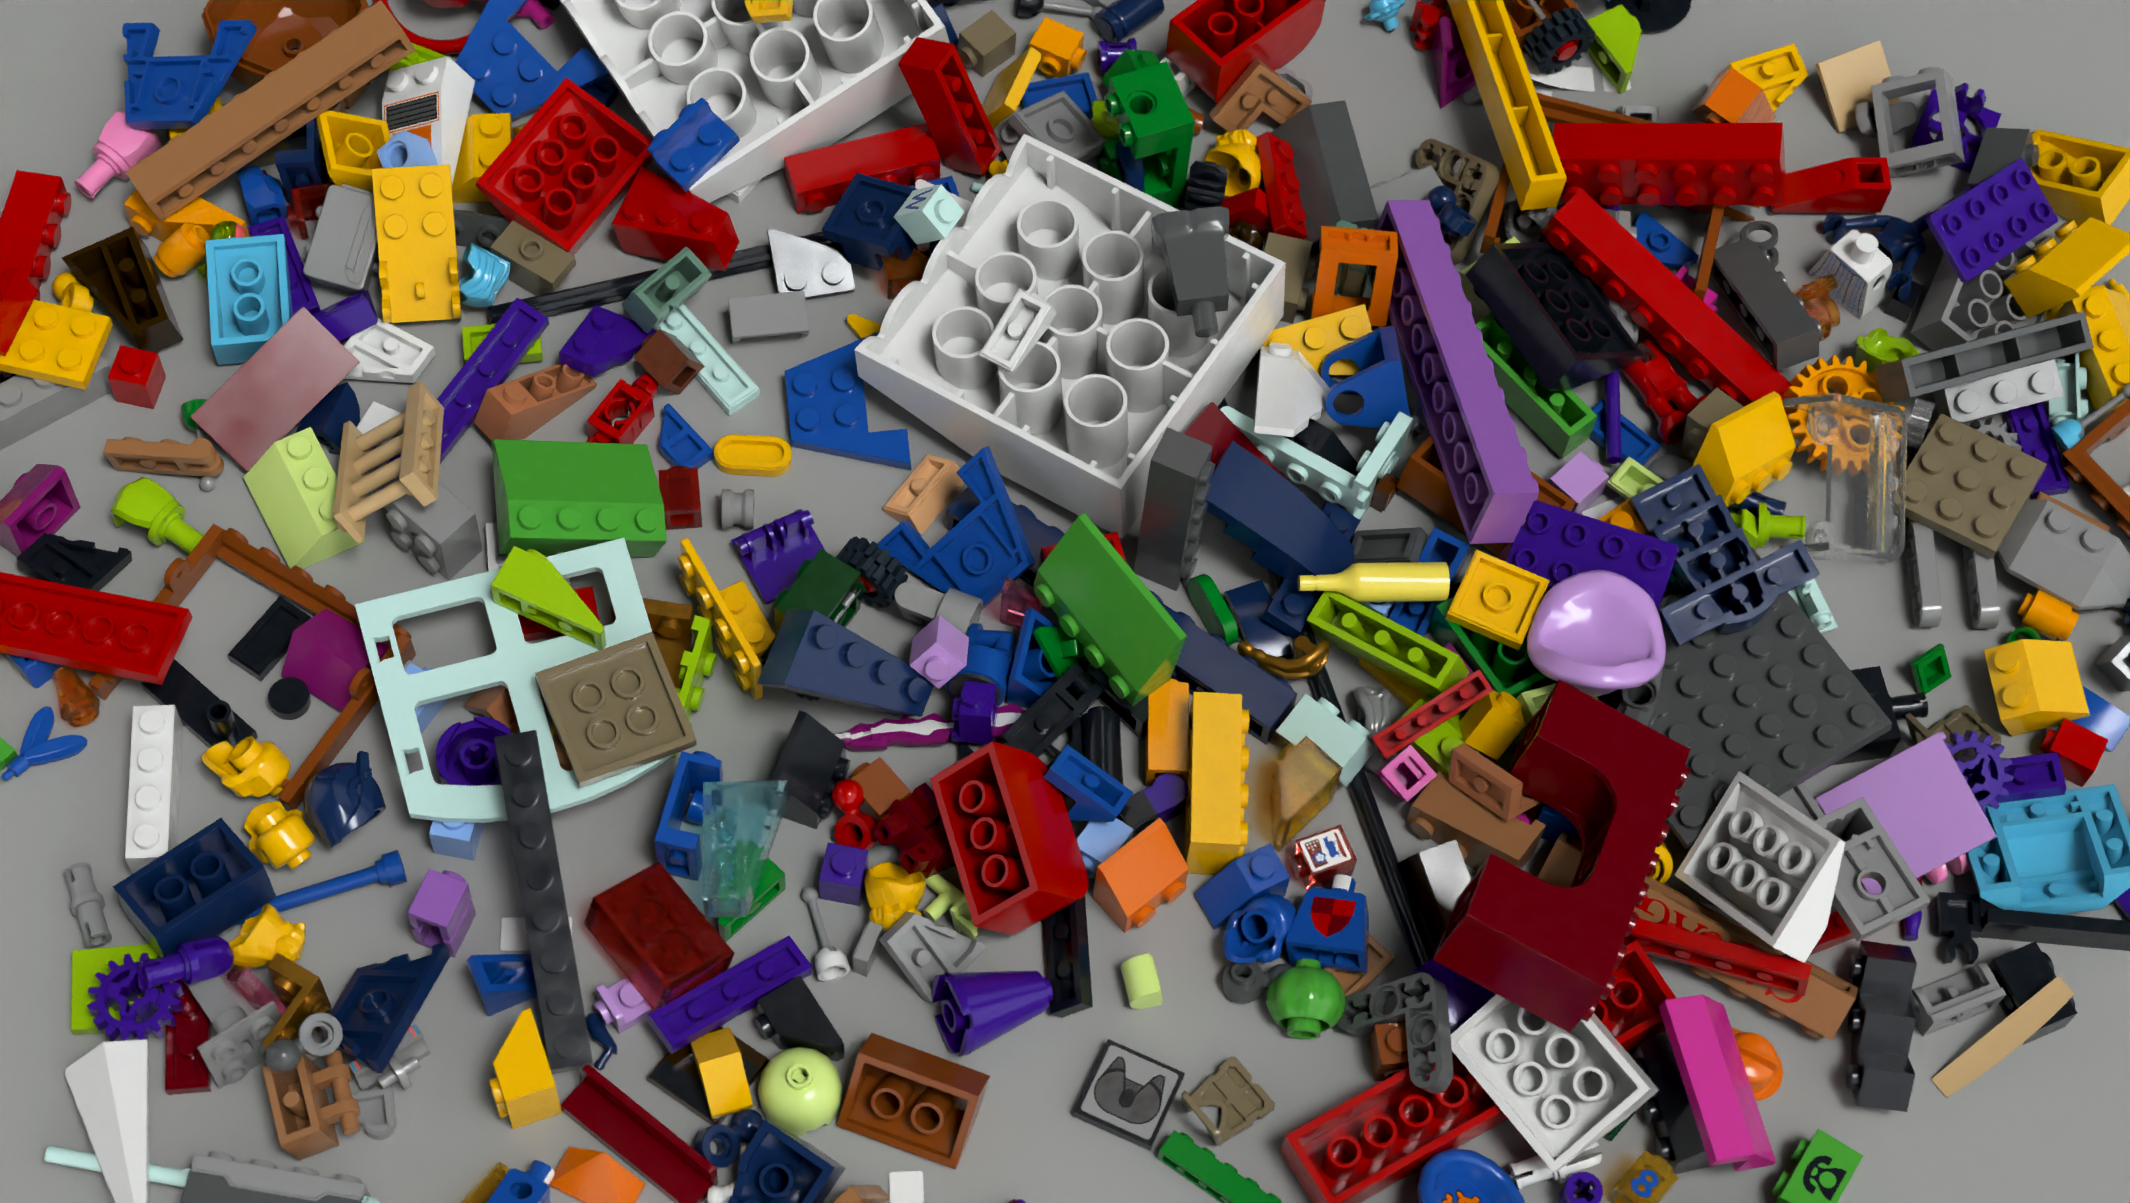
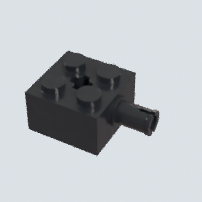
(1893, 707)

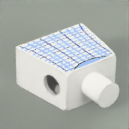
(1859, 270)

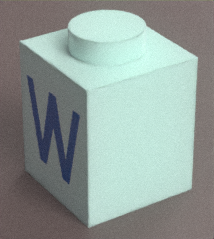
(929, 214)

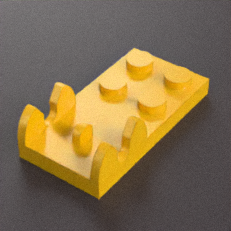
(416, 244)
(57, 345)

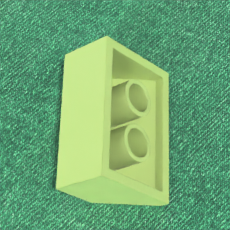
(297, 499)

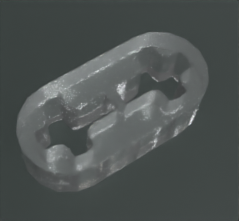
(1919, 422)

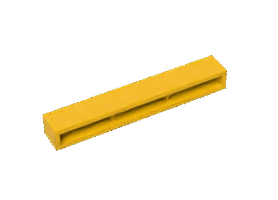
(1510, 102)

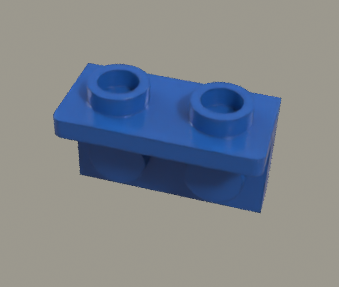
(692, 144)

